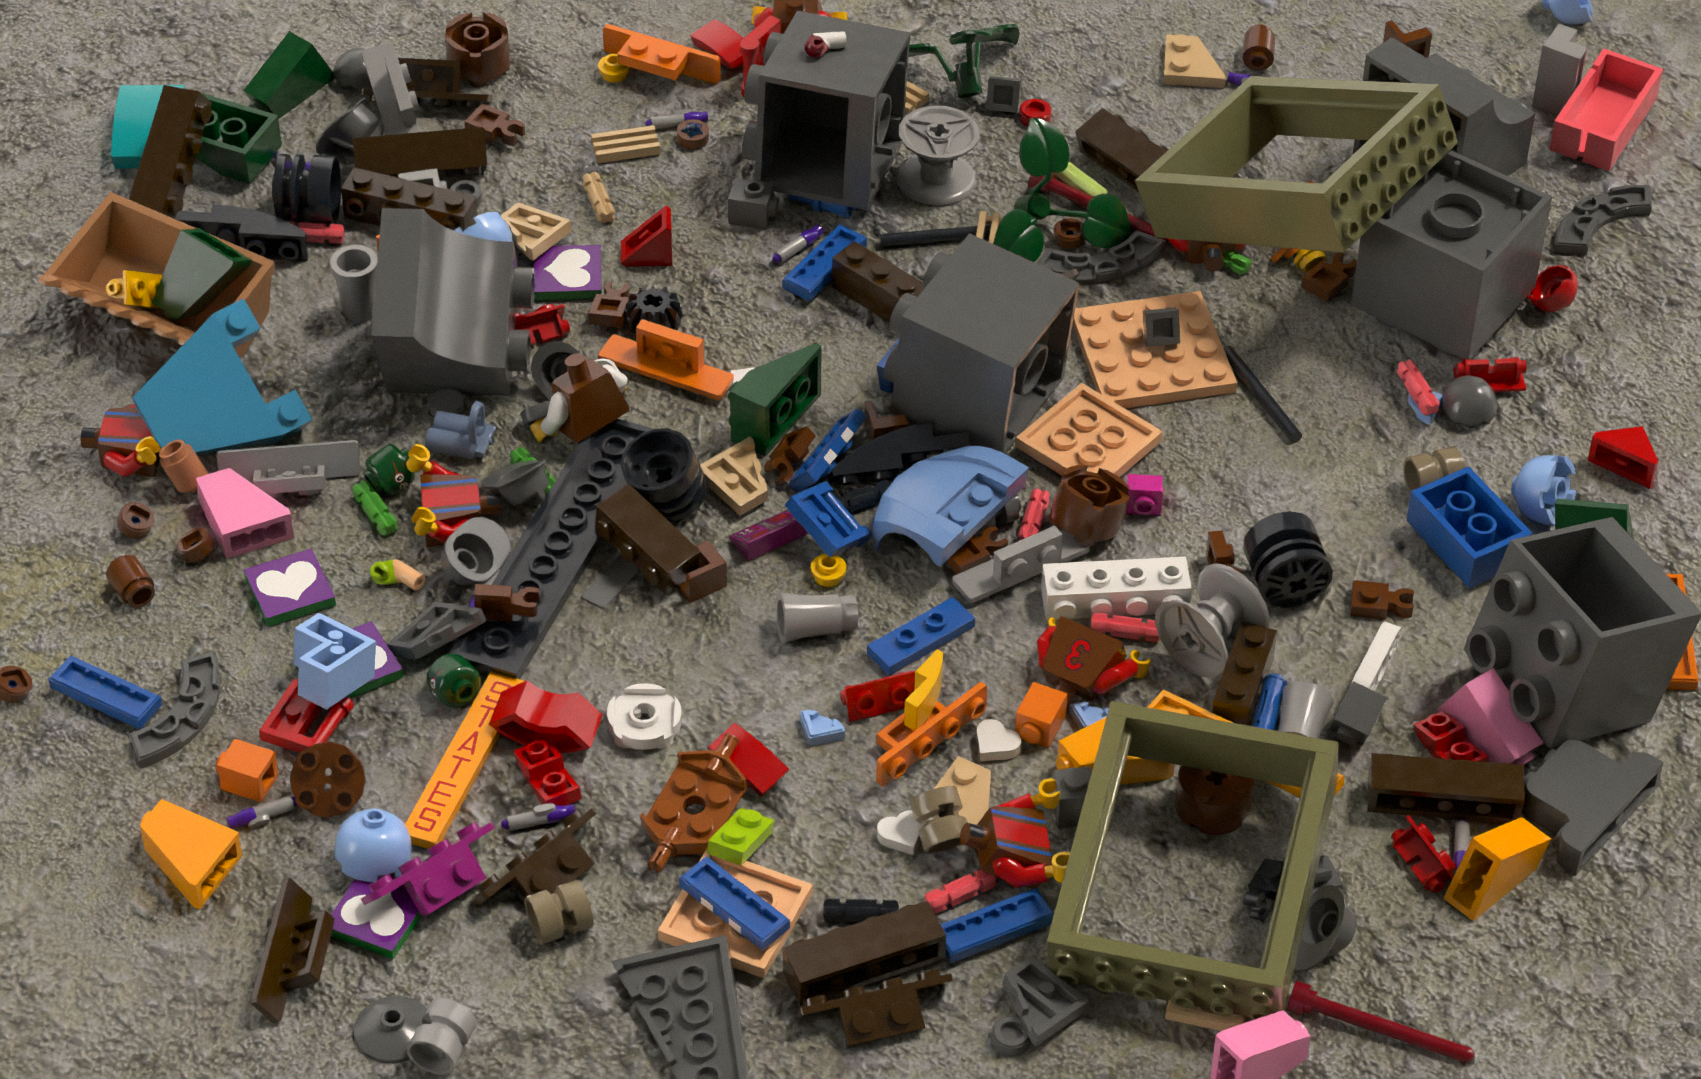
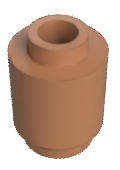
(182, 465)

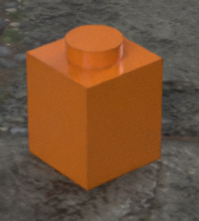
(1041, 714)
(247, 770)

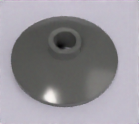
(386, 1040)

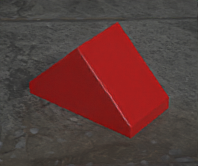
(650, 242)
(1626, 454)

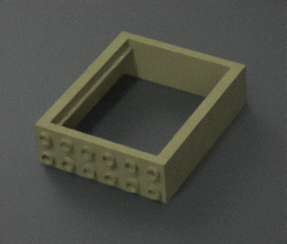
(1192, 185)
(1212, 747)

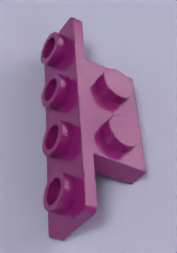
(439, 877)

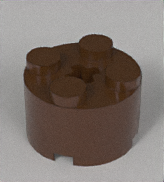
(480, 45)
(1089, 504)
(1213, 800)

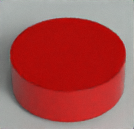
(1034, 109)

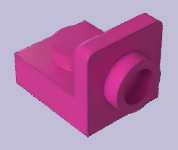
(1145, 494)

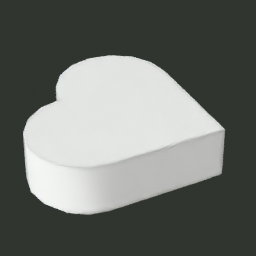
(996, 742)
(900, 832)

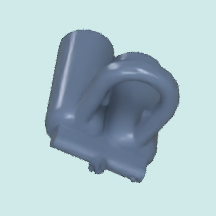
(460, 434)

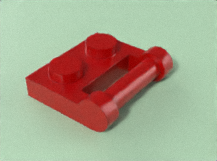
(754, 45)
(295, 715)

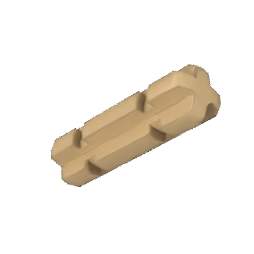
(598, 197)

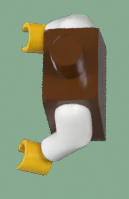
(583, 400)

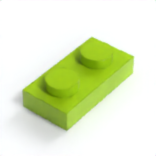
(740, 836)

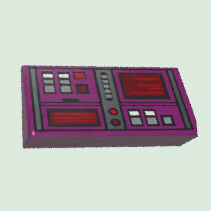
(767, 535)

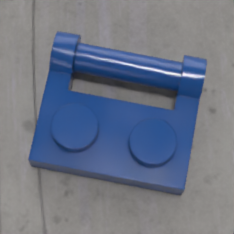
(827, 520)

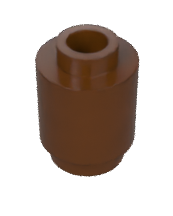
(1258, 47)
(131, 581)

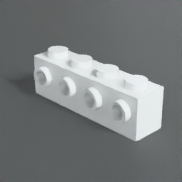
(1117, 591)

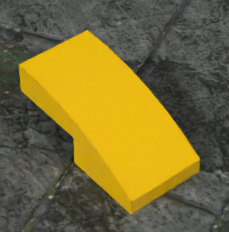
(927, 690)

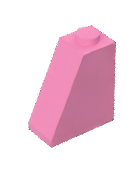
(242, 513)
(1490, 721)
(1260, 1048)

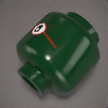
(388, 470)
(451, 679)

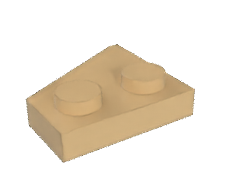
(1190, 63)
(535, 229)
(737, 477)
(972, 785)

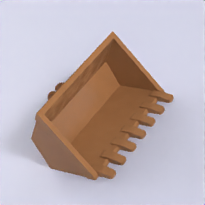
(141, 240)

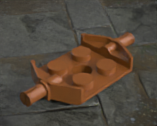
(700, 779)

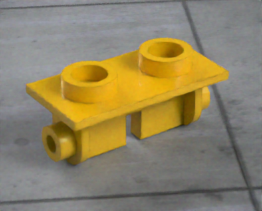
(135, 288)

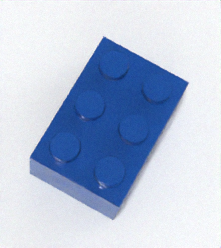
(1465, 524)

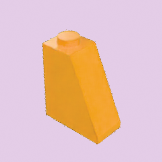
(1081, 750)
(190, 849)
(1495, 866)

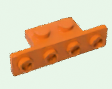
(659, 56)
(668, 358)
(908, 746)

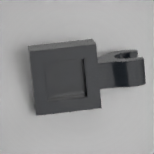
(1263, 888)

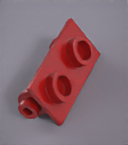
(546, 321)
(1502, 377)
(878, 696)
(1417, 843)

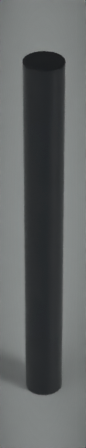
(929, 236)
(1262, 395)

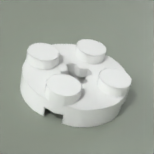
(644, 734)

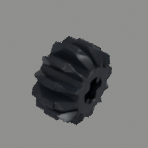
(653, 306)

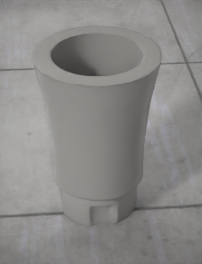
(356, 281)
(814, 615)
(1304, 708)

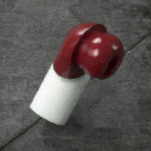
(820, 43)

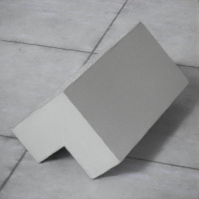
(1559, 70)

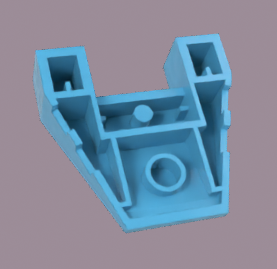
(210, 397)

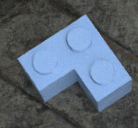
(331, 660)

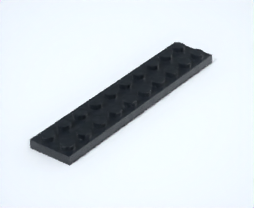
(552, 551)

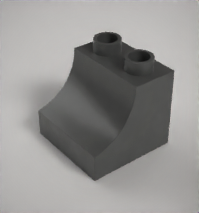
(1485, 122)
(447, 308)

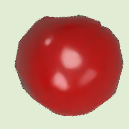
(1554, 289)

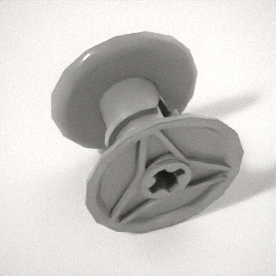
(938, 141)
(1198, 634)

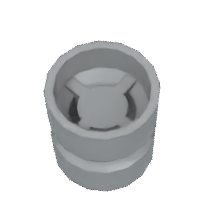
(440, 1037)

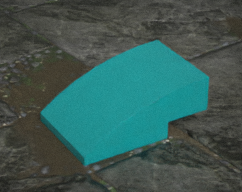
(132, 122)

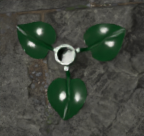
(967, 73)
(1040, 153)

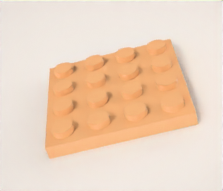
(1143, 375)

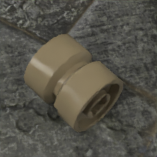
(1424, 469)
(940, 818)
(559, 912)

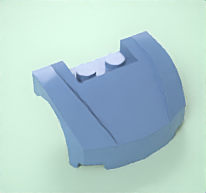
(948, 498)

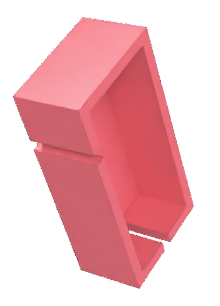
(1606, 109)

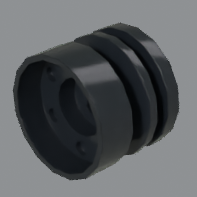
(302, 188)
(665, 472)
(1287, 559)

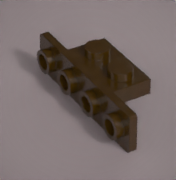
(436, 80)
(555, 862)
(292, 950)
(877, 1013)

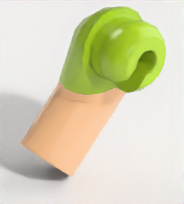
(395, 572)

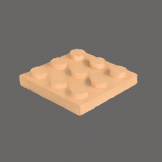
(1089, 432)
(692, 921)

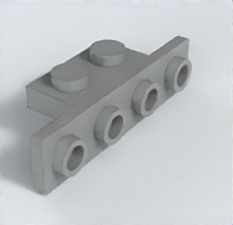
(390, 89)
(293, 466)
(1018, 563)

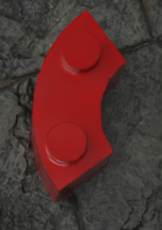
(533, 714)

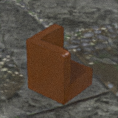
(1416, 40)
(880, 426)
(708, 578)

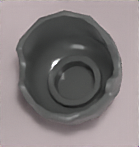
(351, 70)
(1469, 401)

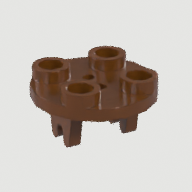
(309, 779)

